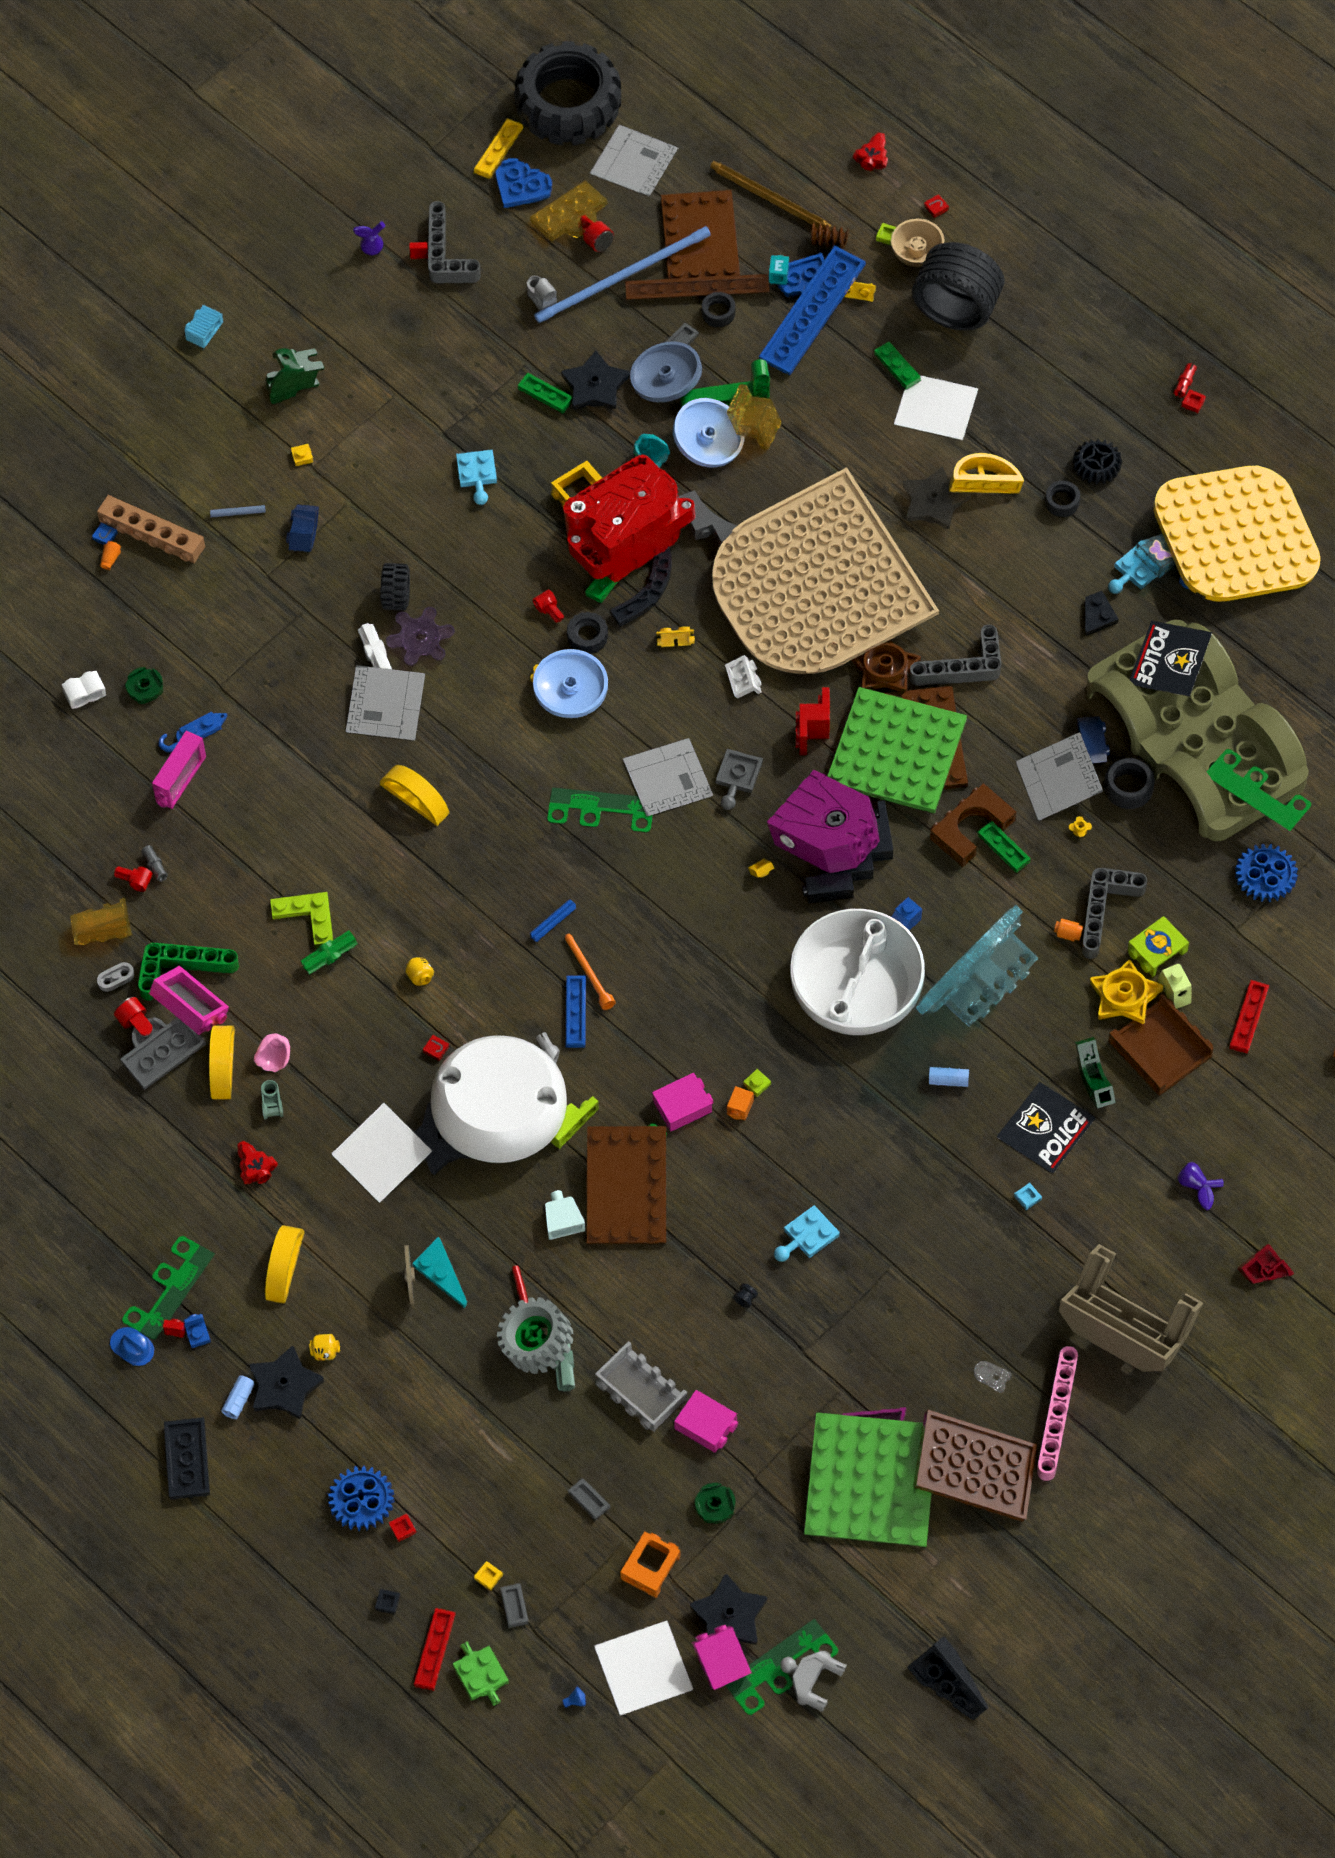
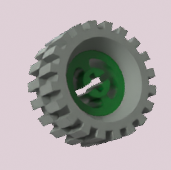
(525, 1325)

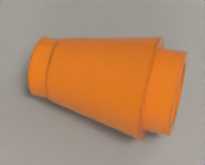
(109, 555)

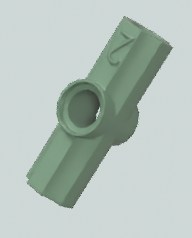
(564, 1372)

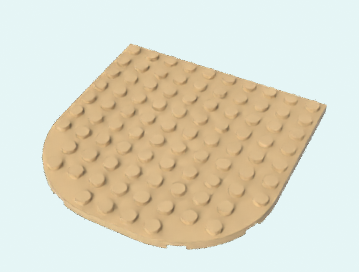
(817, 580)

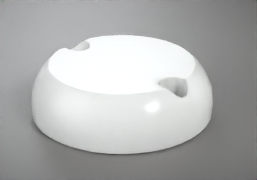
(856, 977)
(498, 1099)

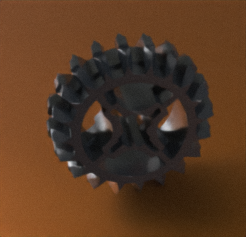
(1100, 453)

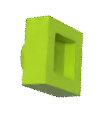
(885, 233)
(757, 1082)

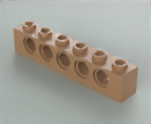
(160, 528)

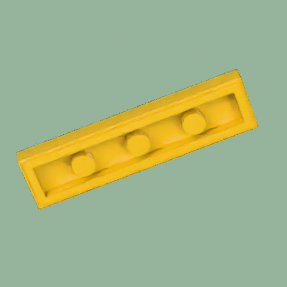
(498, 148)

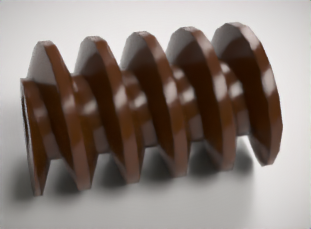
(829, 236)

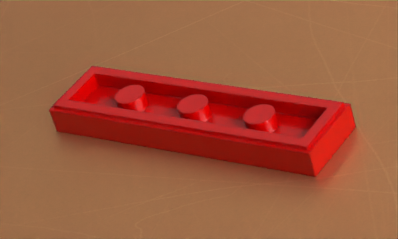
(1249, 1016)
(434, 1649)

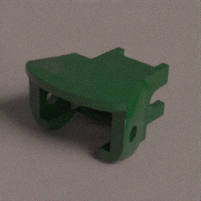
(294, 375)

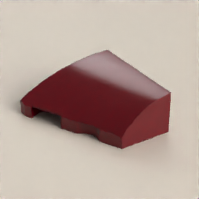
(1264, 1266)

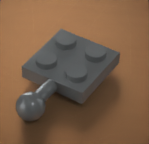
(739, 773)

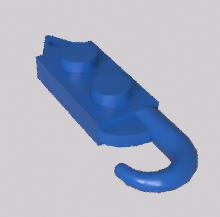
(201, 727)

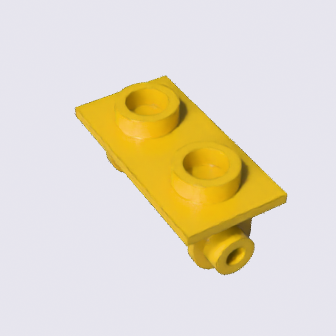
(861, 291)
(682, 635)

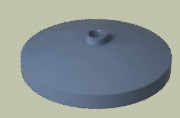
(666, 372)

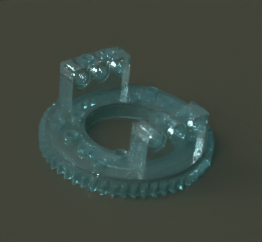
(979, 970)

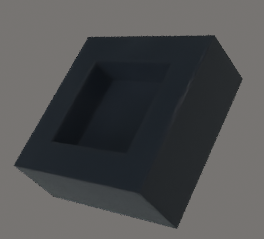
(387, 1601)

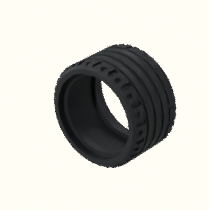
(958, 286)

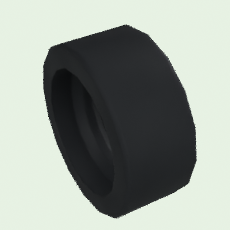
(716, 298)
(1062, 510)

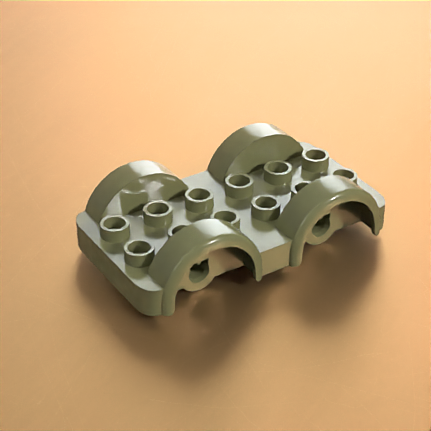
(1190, 733)

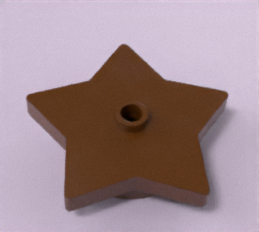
(885, 667)

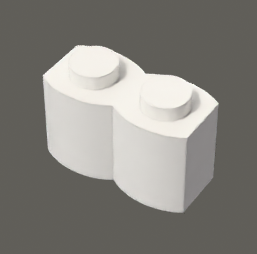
(83, 689)

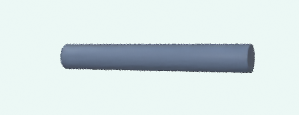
(237, 511)

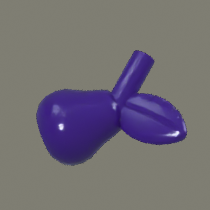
(371, 242)
(1192, 1177)

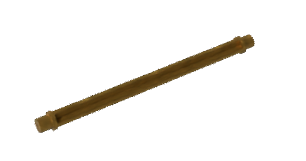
(768, 195)

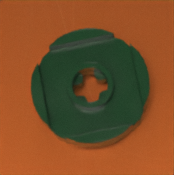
(146, 694)
(715, 1514)

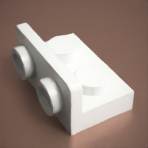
(743, 676)

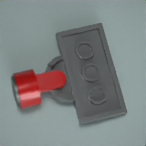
(156, 1045)

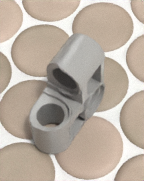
(543, 294)

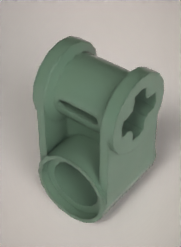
(271, 1102)

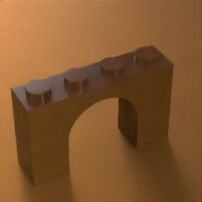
(981, 803)

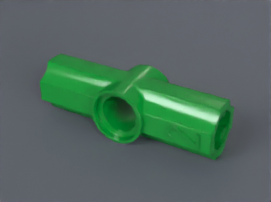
(329, 952)

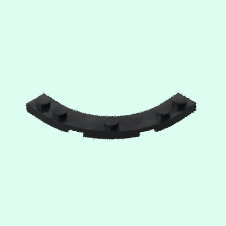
(650, 594)

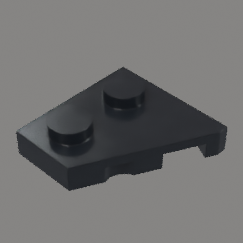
(1098, 613)

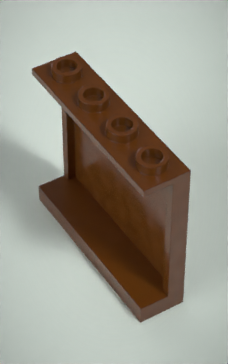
(1162, 1047)

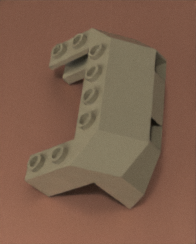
(1122, 1325)

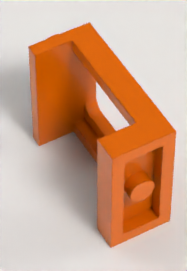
(642, 1577)

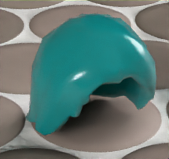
(652, 447)

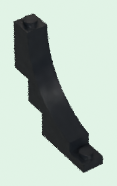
(840, 884)

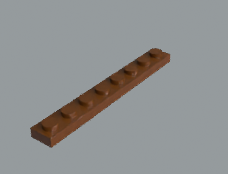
(697, 286)

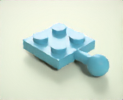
(477, 470)
(1133, 570)
(809, 1232)

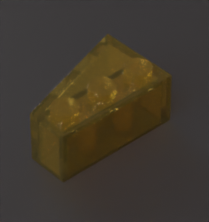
(101, 924)

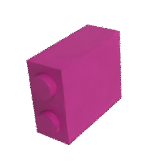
(682, 1101)
(706, 1421)
(721, 1656)

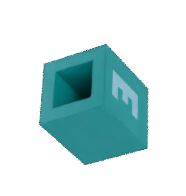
(779, 269)

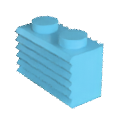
(203, 326)

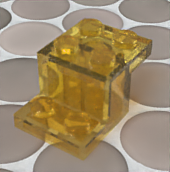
(754, 417)

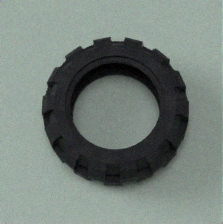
(562, 63)

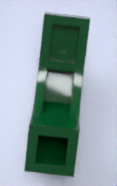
(1092, 1074)

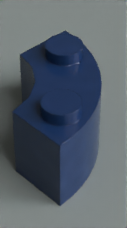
(303, 528)
(1092, 733)

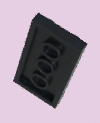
(187, 1458)

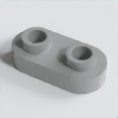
(115, 976)

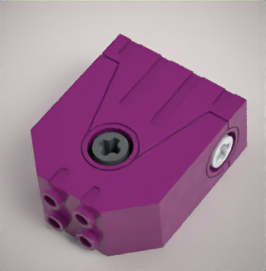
(826, 824)

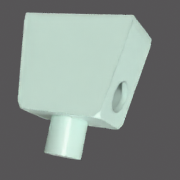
(563, 1216)

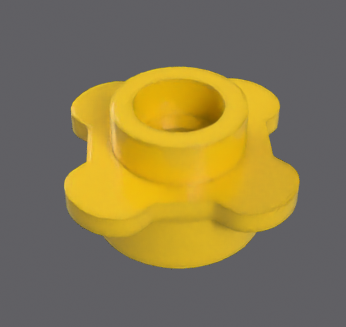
(1080, 832)

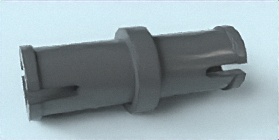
(154, 863)

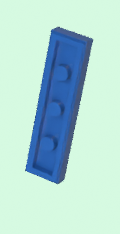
(575, 1011)

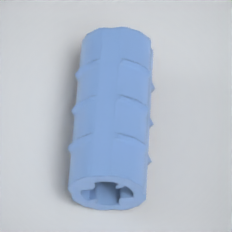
(948, 1076)
(237, 1397)

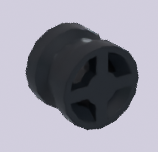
(745, 1295)

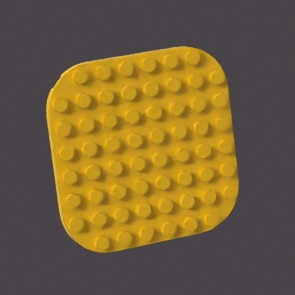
(1236, 533)

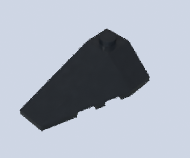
(947, 1675)

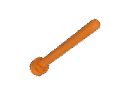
(605, 999)

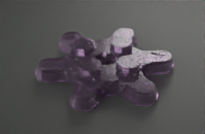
(413, 627)

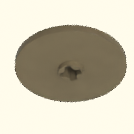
(409, 1274)

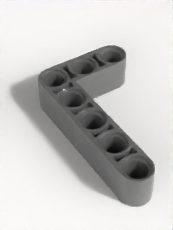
(447, 269)
(963, 665)
(1095, 904)

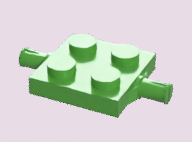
(480, 1673)

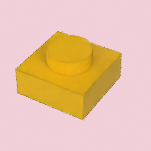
(302, 455)
(761, 868)
(488, 1575)

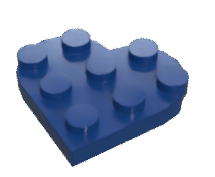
(521, 184)
(801, 274)

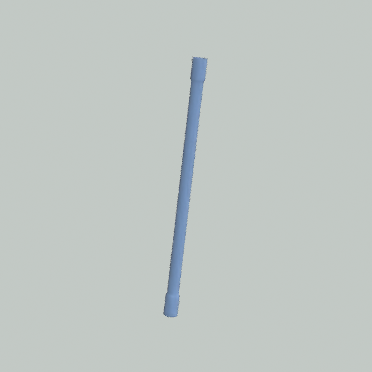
(549, 312)

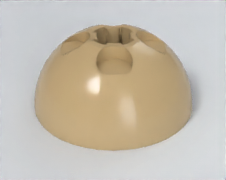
(914, 240)

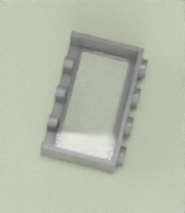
(639, 1387)

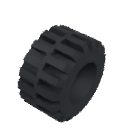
(395, 586)

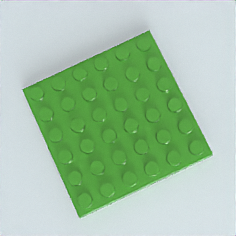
(897, 749)
(866, 1481)

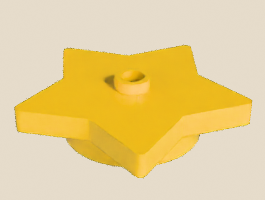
(1125, 993)

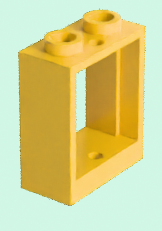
(584, 469)

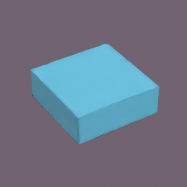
(1027, 1196)

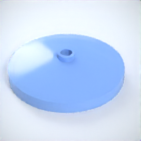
(706, 433)
(570, 683)

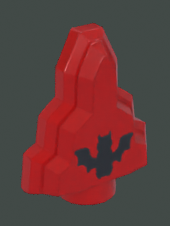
(872, 154)
(254, 1164)

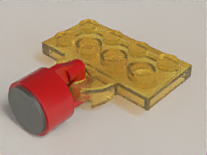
(577, 216)

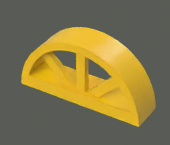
(1006, 481)
(416, 793)
(221, 1061)
(282, 1263)

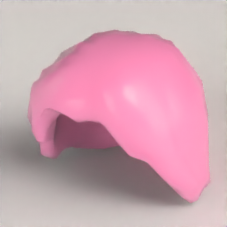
(273, 1052)

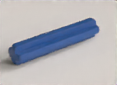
(552, 920)

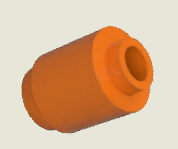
(1068, 930)

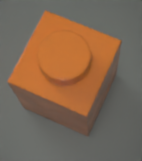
(740, 1103)

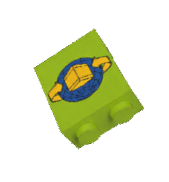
(1157, 945)

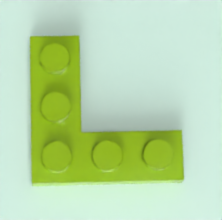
(311, 904)

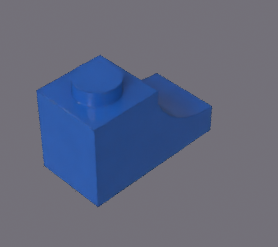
(908, 913)

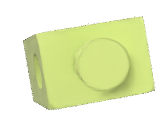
(1175, 983)

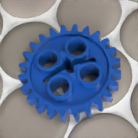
(1273, 858)
(358, 1481)

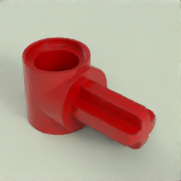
(546, 603)
(138, 878)

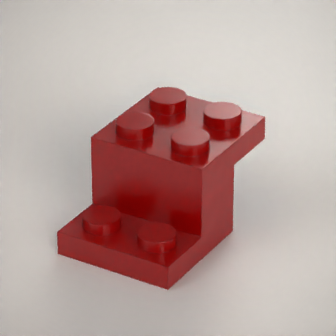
(813, 721)

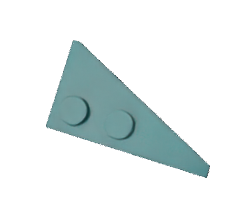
(438, 1269)

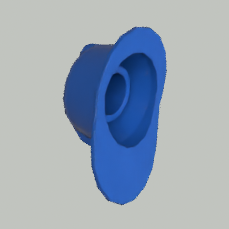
(132, 1346)

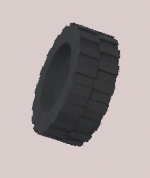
(587, 619)

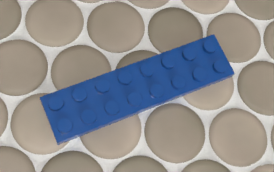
(812, 310)

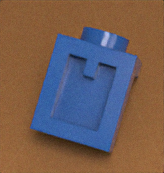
(196, 1330)

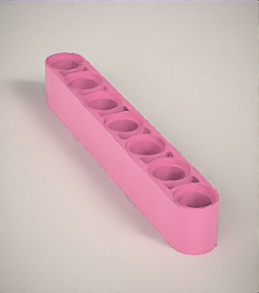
(1057, 1422)

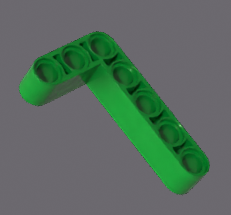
(758, 387)
(183, 952)

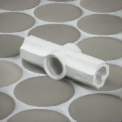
(373, 647)

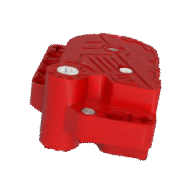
(625, 519)

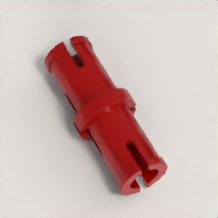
(1185, 380)

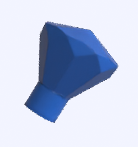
(576, 1698)

